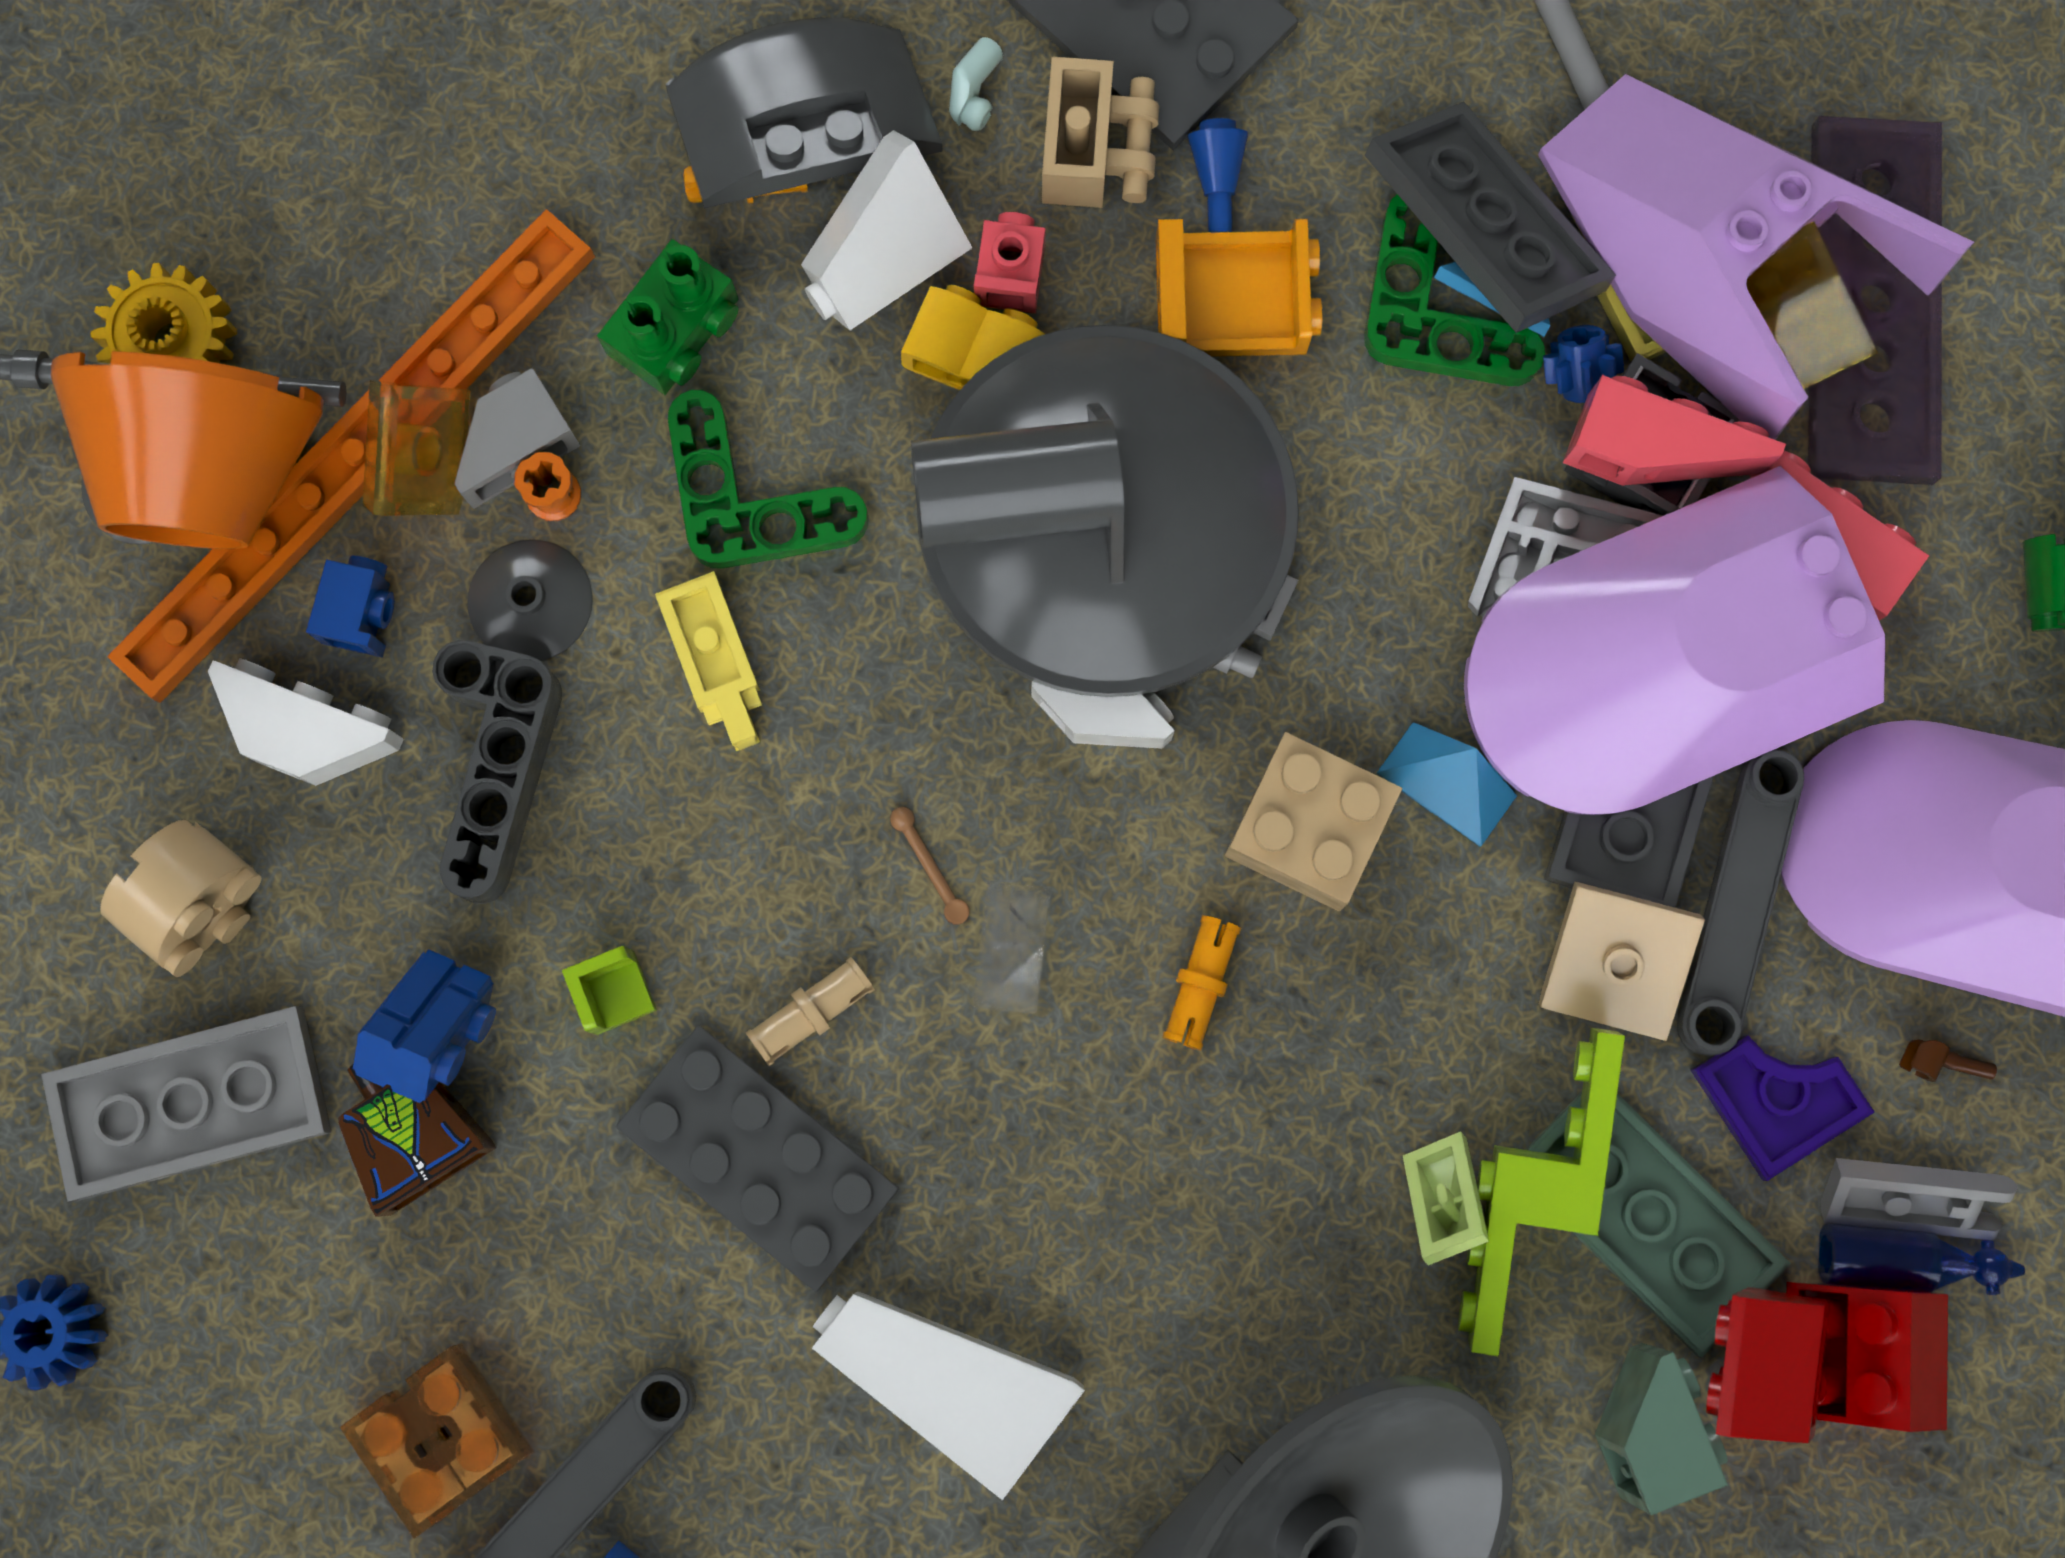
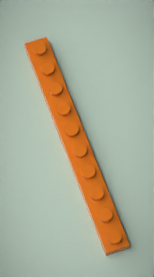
(332, 472)

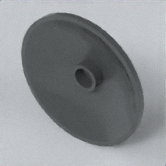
(1106, 510)
(1358, 1476)

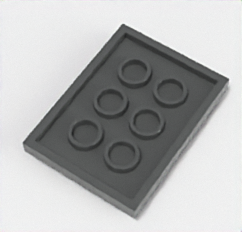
(1186, 46)

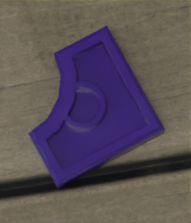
(1779, 1107)

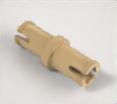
(810, 1011)

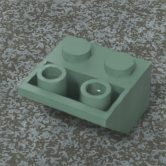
(1655, 1434)

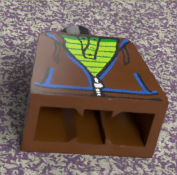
(408, 1145)

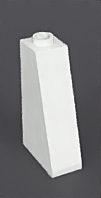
(954, 1390)

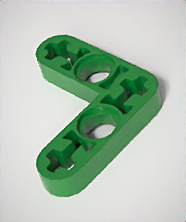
(1411, 313)
(725, 504)

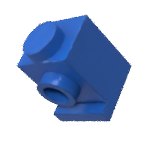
(352, 605)

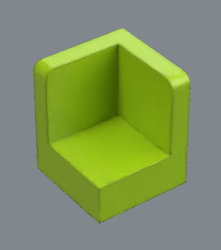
(609, 990)

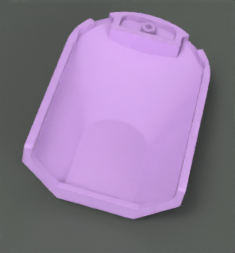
(1675, 651)
(1938, 857)

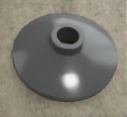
(554, 616)

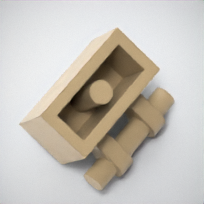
(1078, 134)

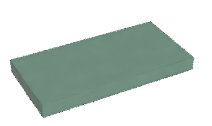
(1669, 1230)

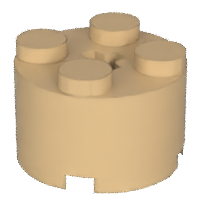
(181, 896)

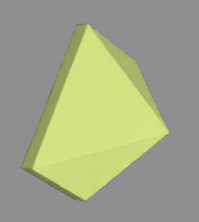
(1445, 1198)

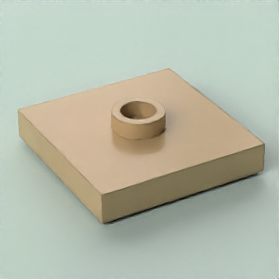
(1621, 961)

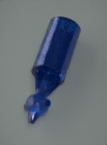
(1907, 1260)

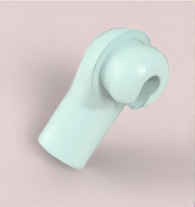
(966, 83)

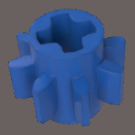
(1580, 360)

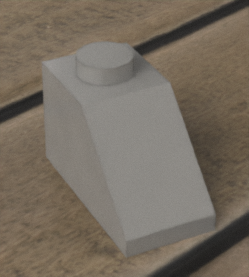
(505, 430)

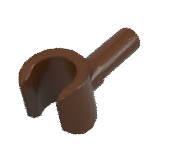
(1932, 1055)

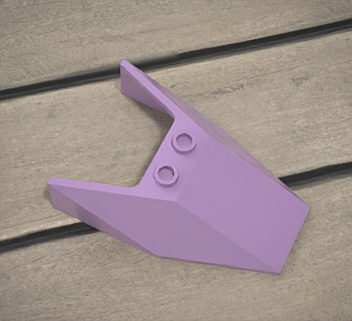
(1693, 211)

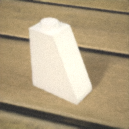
(883, 236)

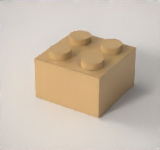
(1313, 822)

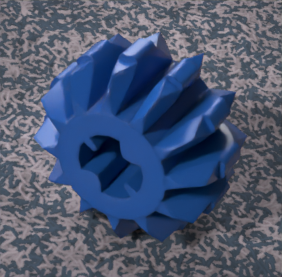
(70, 1331)

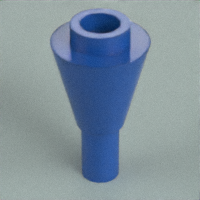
(1218, 158)

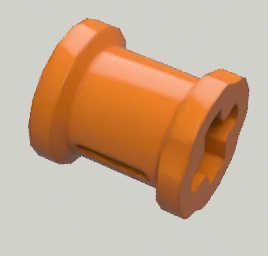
(539, 471)

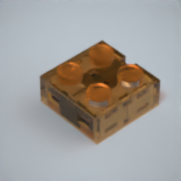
(437, 1440)

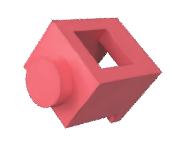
(1014, 282)

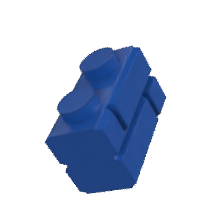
(424, 1027)

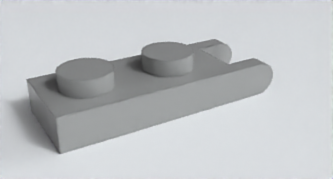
(1914, 1198)

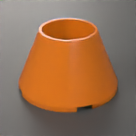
(181, 444)

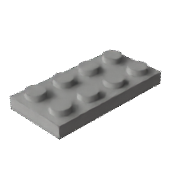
(185, 1103)

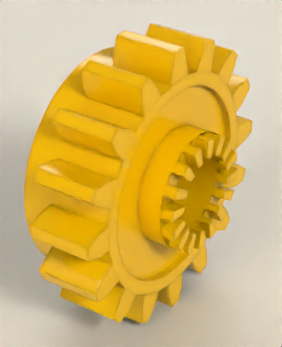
(163, 301)

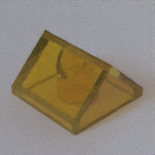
(414, 448)

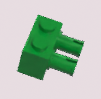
(670, 318)

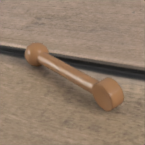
(956, 910)

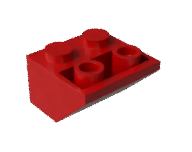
(1883, 1357)
(1769, 1366)

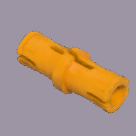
(1201, 982)

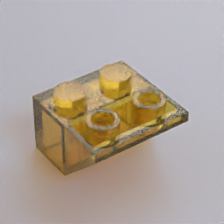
(1810, 308)

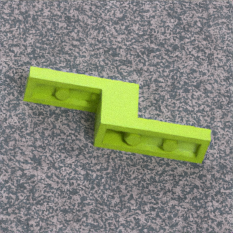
(1543, 1188)

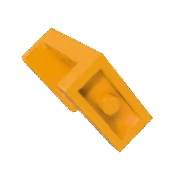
(1238, 289)

